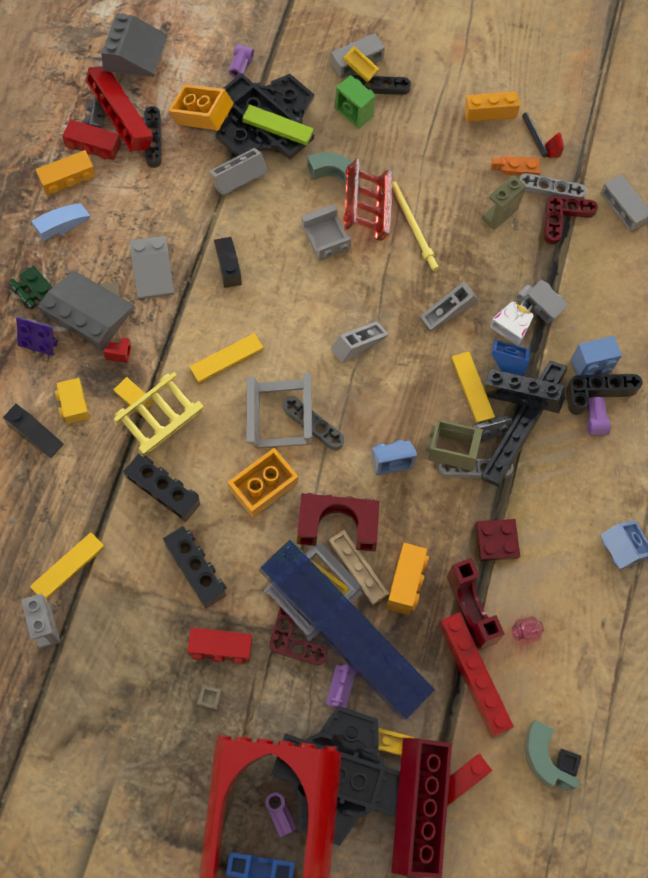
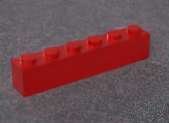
(119, 109)
(475, 675)

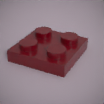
(497, 539)

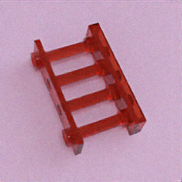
(383, 197)

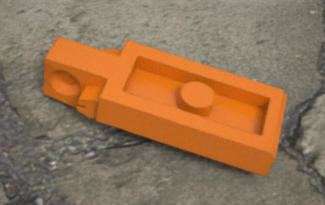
(516, 165)

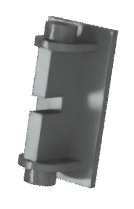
(94, 109)
(498, 427)

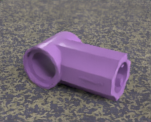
(241, 58)
(598, 422)
(281, 816)

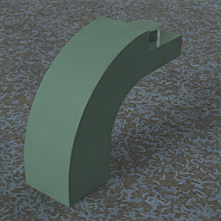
(328, 164)
(538, 759)

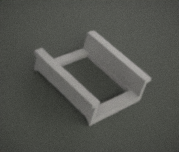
(253, 411)
(353, 593)

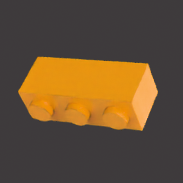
(491, 106)
(65, 172)

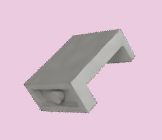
(325, 232)
(40, 620)

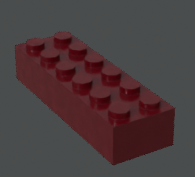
(421, 808)

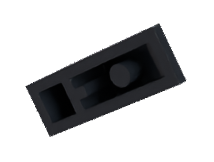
(228, 262)
(32, 430)

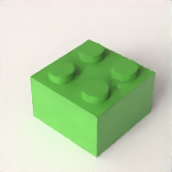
(355, 101)

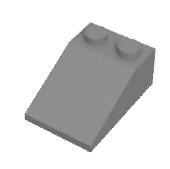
(151, 267)

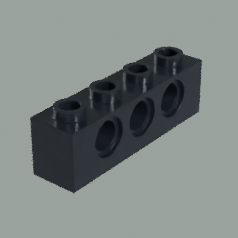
(525, 391)
(141, 465)
(209, 594)

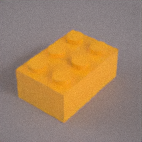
(201, 107)
(263, 482)
(407, 579)

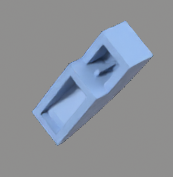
(60, 220)

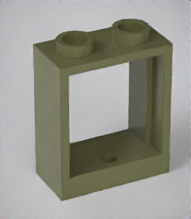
(458, 432)

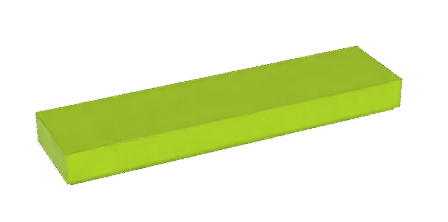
(278, 125)

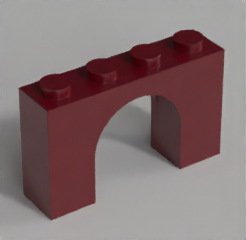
(362, 511)
(483, 629)

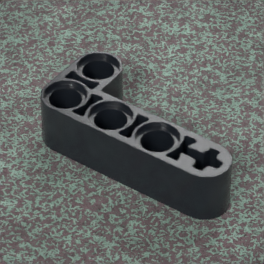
(626, 385)

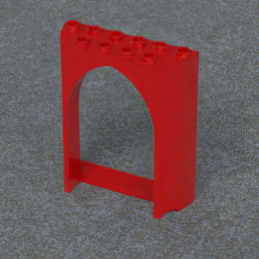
(318, 774)

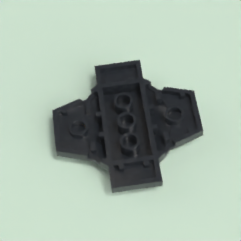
(282, 97)
(363, 777)

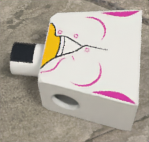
(513, 321)

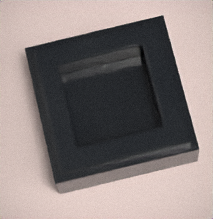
(568, 762)

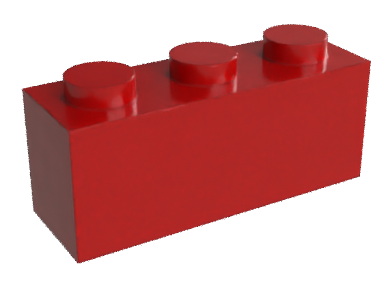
(91, 139)
(219, 645)

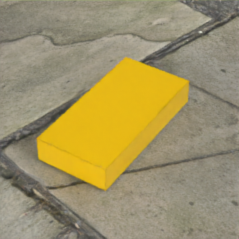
(360, 64)
(131, 393)

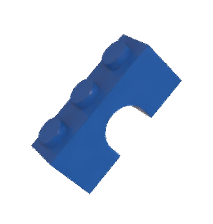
(256, 867)

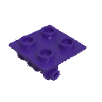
(35, 336)

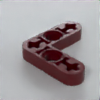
(562, 209)
(289, 642)

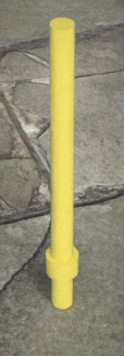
(427, 252)

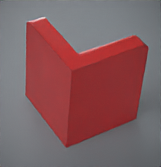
(118, 351)

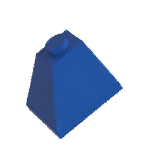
(510, 357)

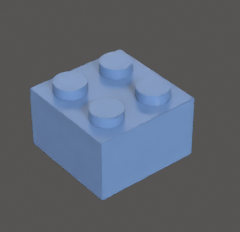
(596, 357)

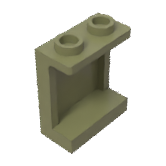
(506, 200)

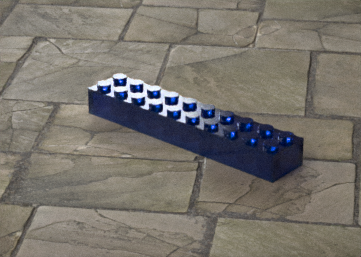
(346, 630)

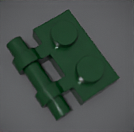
(34, 282)

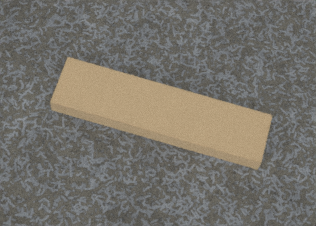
(358, 567)

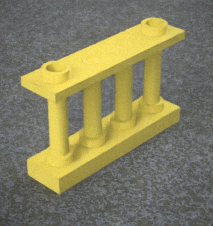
(176, 421)

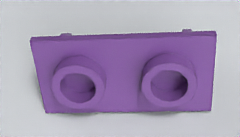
(340, 686)

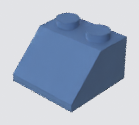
(393, 457)
(626, 544)

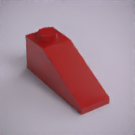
(467, 777)

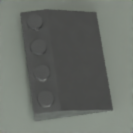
(132, 47)
(85, 309)

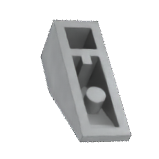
(450, 306)
(357, 341)

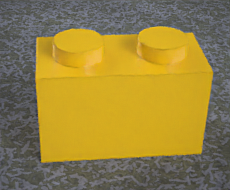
(72, 401)

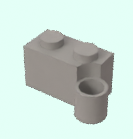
(544, 300)

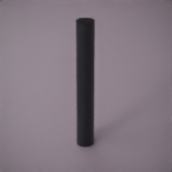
(535, 135)

